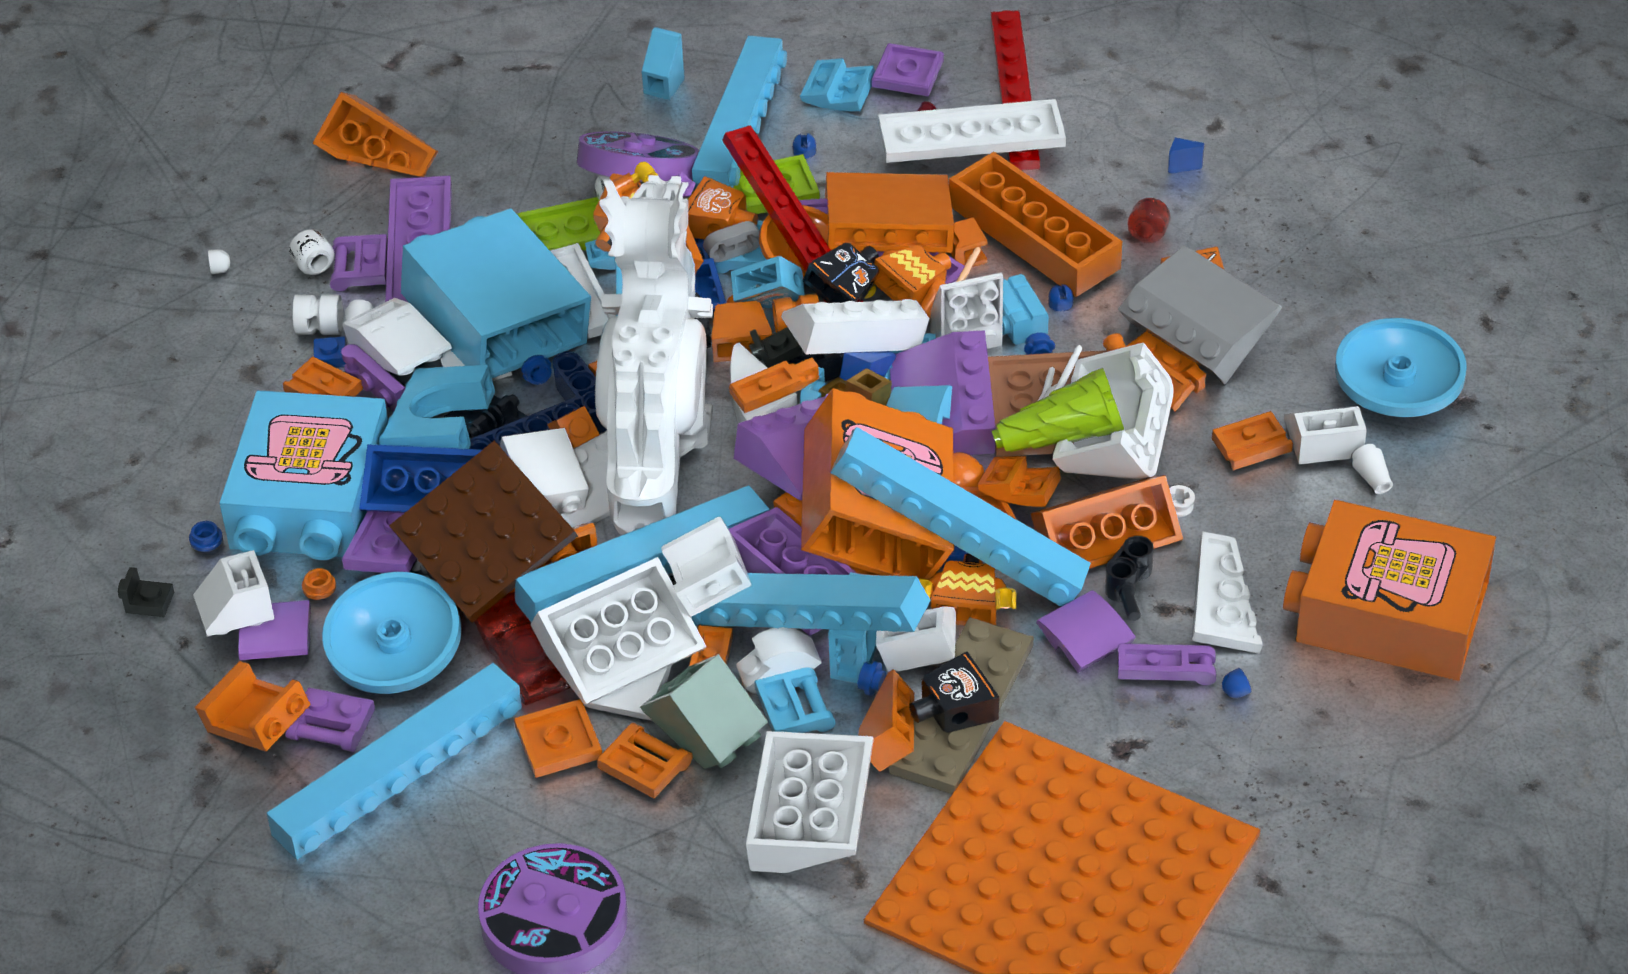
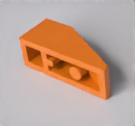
(890, 722)

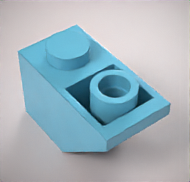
(663, 64)

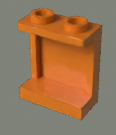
(251, 708)

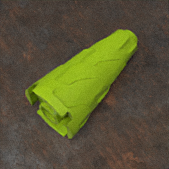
(1069, 413)

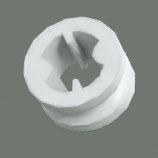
(1187, 497)

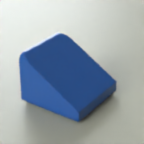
(1185, 155)

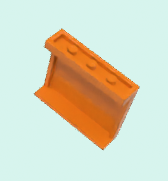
(889, 211)

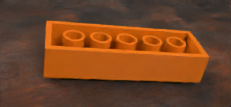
(1035, 223)

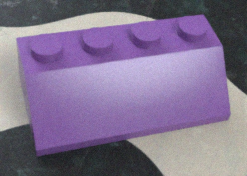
(774, 546)

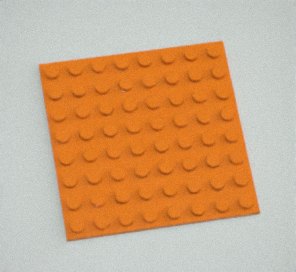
(1061, 867)

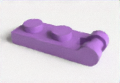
(373, 376)
(1167, 662)

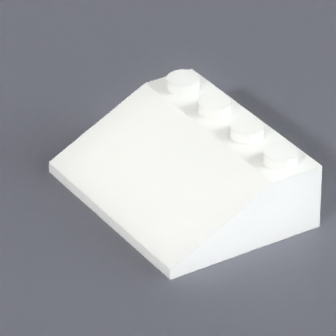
(617, 631)
(807, 800)

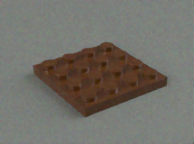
(483, 531)

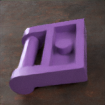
(369, 261)
(333, 712)

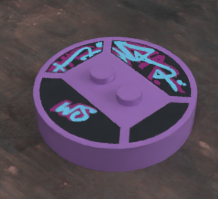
(623, 151)
(553, 910)

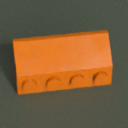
(1103, 521)

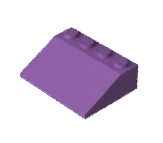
(960, 362)
(775, 445)

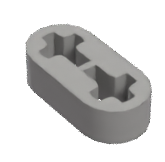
(732, 241)

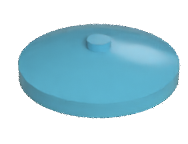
(1400, 367)
(391, 632)

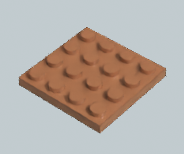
(1020, 382)

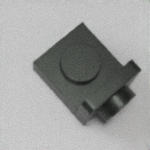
(775, 348)
(144, 596)

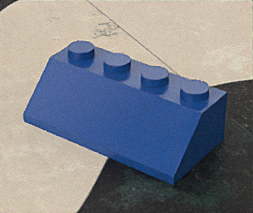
(404, 475)

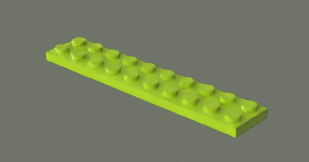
(574, 221)

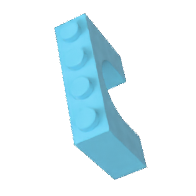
(433, 393)

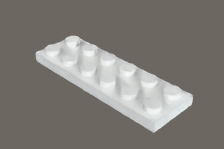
(971, 130)

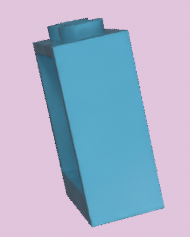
(850, 651)

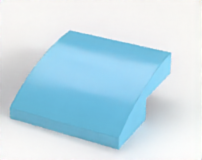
(837, 86)
(929, 401)

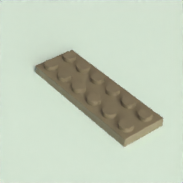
(943, 757)

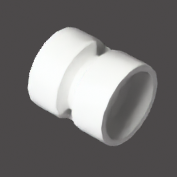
(318, 314)

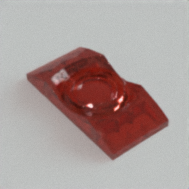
(518, 651)

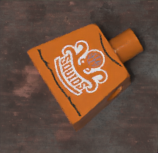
(716, 207)

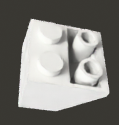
(1326, 434)
(234, 595)
(928, 645)

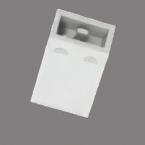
(970, 306)
(396, 336)

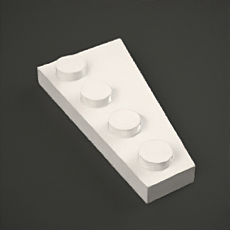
(576, 263)
(1222, 598)

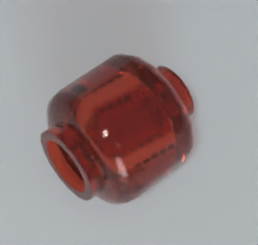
(1149, 220)

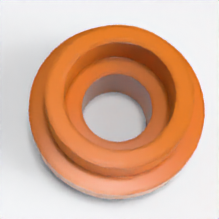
(318, 584)

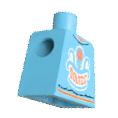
(776, 280)

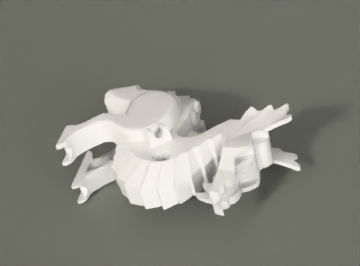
(651, 353)

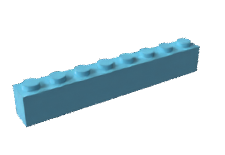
(740, 106)
(960, 517)
(602, 562)
(822, 603)
(394, 761)

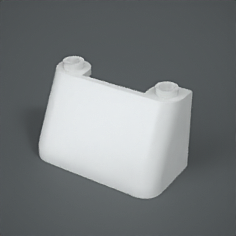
(1144, 403)

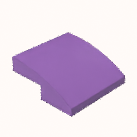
(1086, 630)
(278, 637)

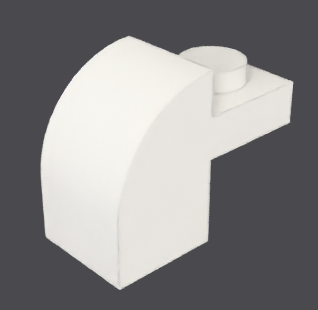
(775, 653)

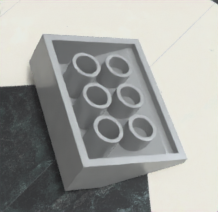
(1200, 312)

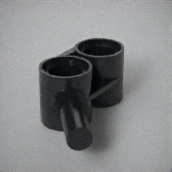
(1127, 567)

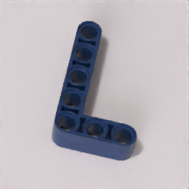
(575, 385)

